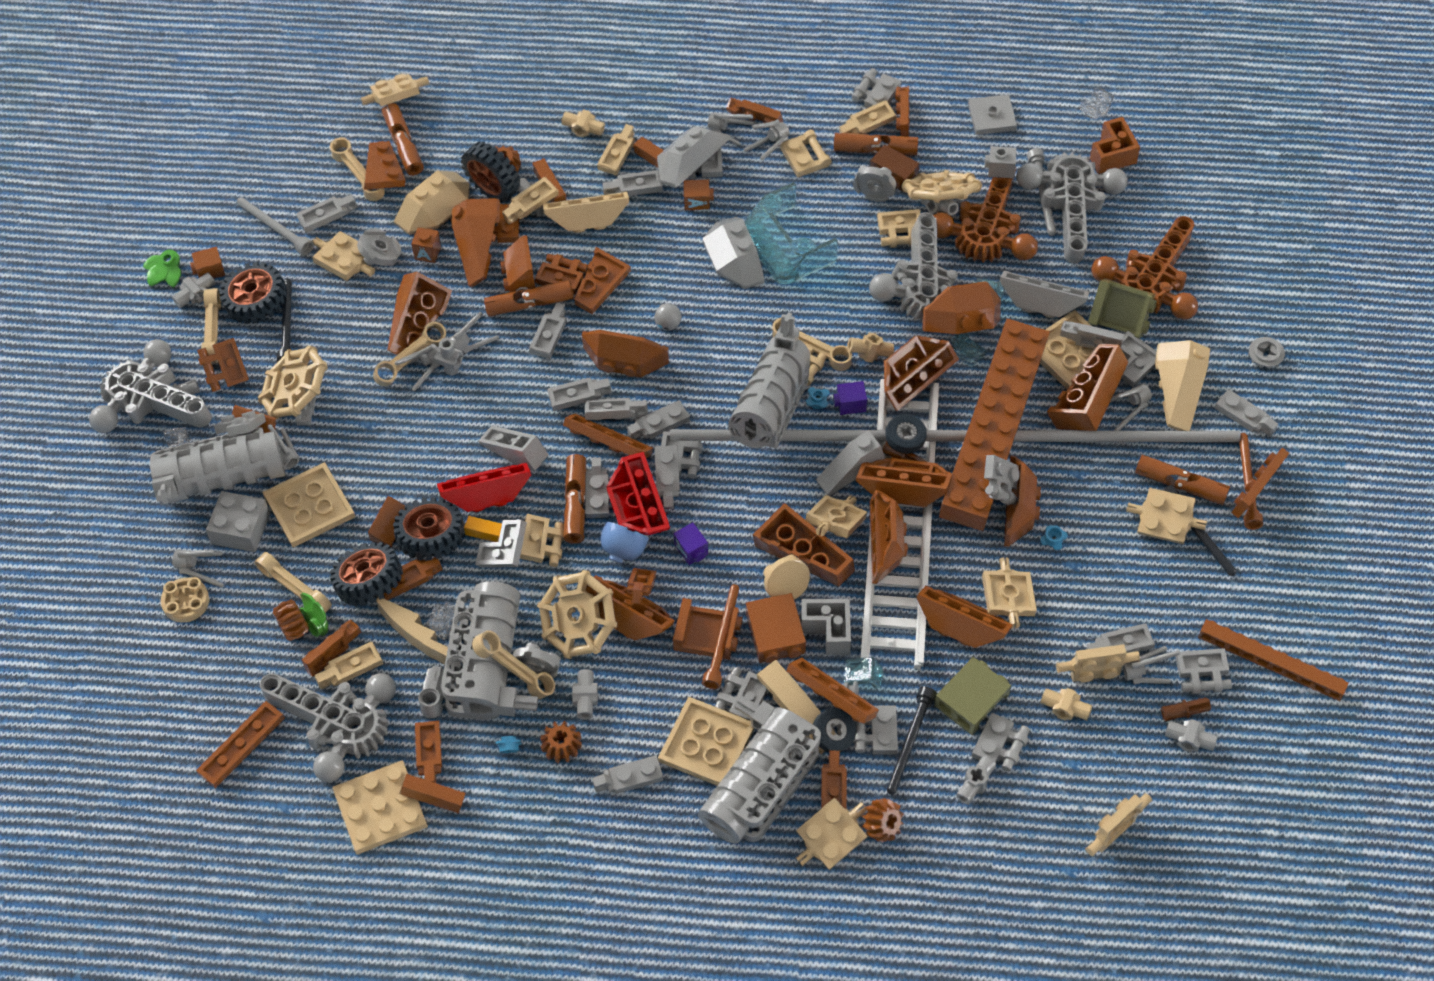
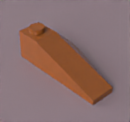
(473, 230)

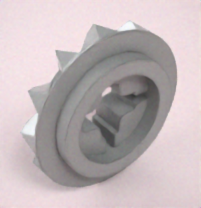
(1260, 345)

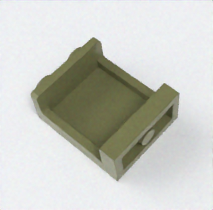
(1122, 308)
(972, 694)

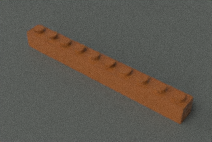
(1273, 660)

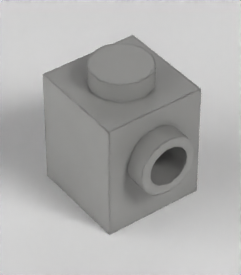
(1001, 162)

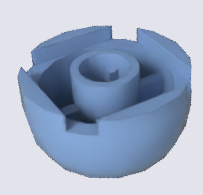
(622, 543)

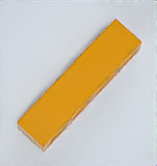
(482, 529)

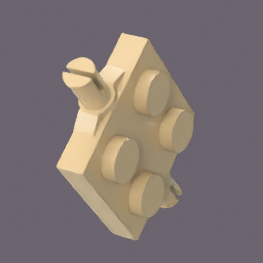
(393, 90)
(341, 256)
(836, 516)
(1166, 516)
(1009, 593)
(1098, 663)
(1113, 826)
(831, 834)

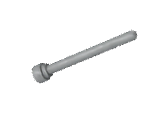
(1037, 157)
(302, 244)

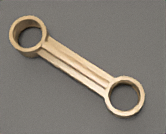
(354, 166)
(212, 306)
(420, 344)
(820, 347)
(271, 568)
(513, 664)

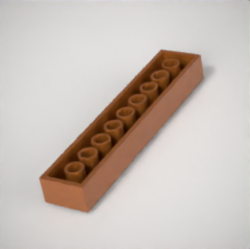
(994, 421)

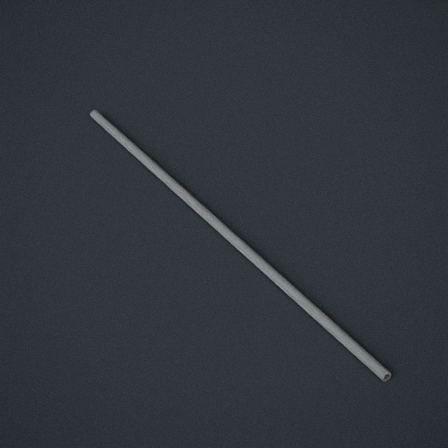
(959, 435)

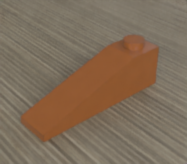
(416, 305)

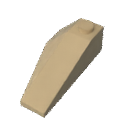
(1182, 375)

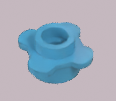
(817, 403)
(1054, 531)
(508, 744)

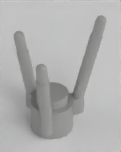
(720, 121)
(778, 132)
(461, 339)
(427, 358)
(1136, 396)
(288, 453)
(186, 559)
(1135, 670)

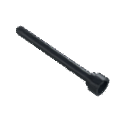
(286, 321)
(1208, 542)
(926, 697)

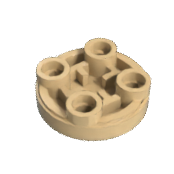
(786, 577)
(184, 599)

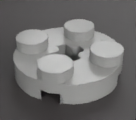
(868, 176)
(386, 252)
(537, 659)

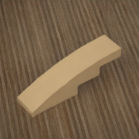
(410, 627)
(789, 694)

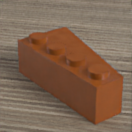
(791, 534)

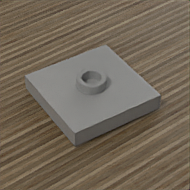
(992, 114)

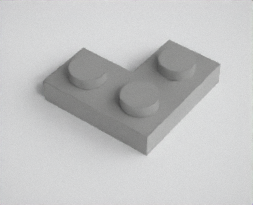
(1139, 357)
(239, 425)
(505, 551)

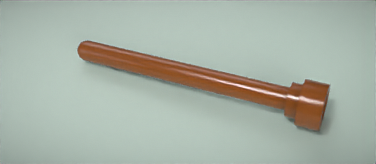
(1253, 518)
(712, 678)

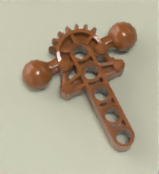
(987, 226)
(1156, 272)

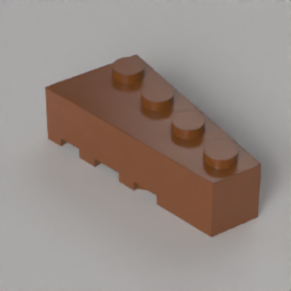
(1090, 391)

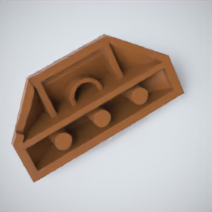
(963, 309)
(624, 353)
(915, 368)
(905, 480)
(1022, 515)
(887, 535)
(961, 618)
(633, 619)

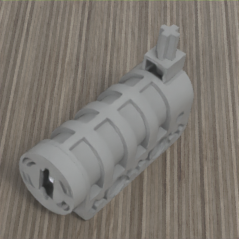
(773, 389)
(215, 464)
(482, 680)
(762, 773)

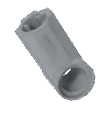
(432, 693)

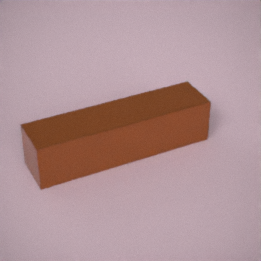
(647, 150)
(543, 170)
(432, 793)

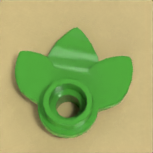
(162, 270)
(314, 615)

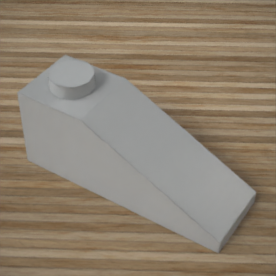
(514, 446)
(848, 462)

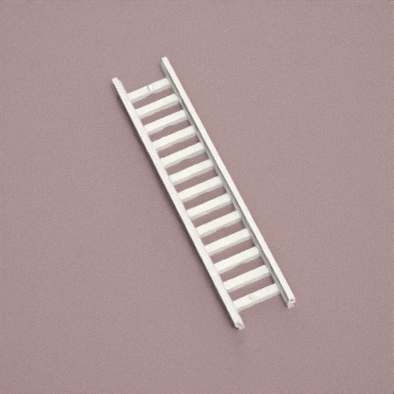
(912, 562)

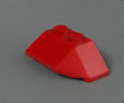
(485, 488)
(636, 496)

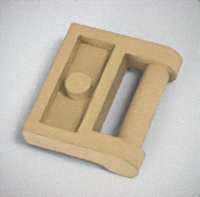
(800, 158)

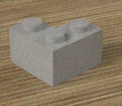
(828, 618)

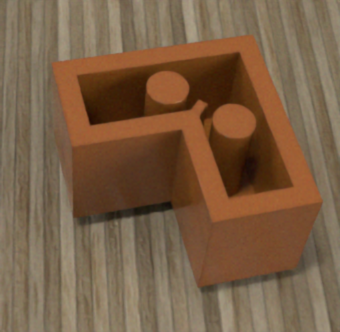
(1116, 148)

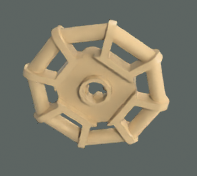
(942, 186)
(292, 382)
(589, 614)

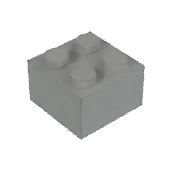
(238, 521)

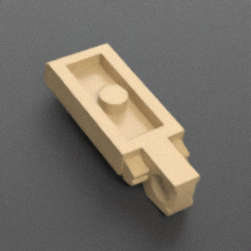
(869, 119)
(617, 151)
(530, 200)
(349, 666)

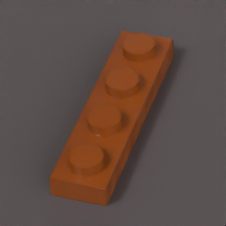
(601, 434)
(1254, 486)
(832, 690)
(240, 744)

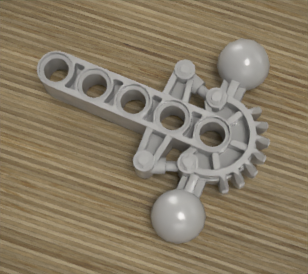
(1072, 190)
(920, 278)
(140, 391)
(372, 723)

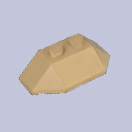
(432, 201)
(587, 212)

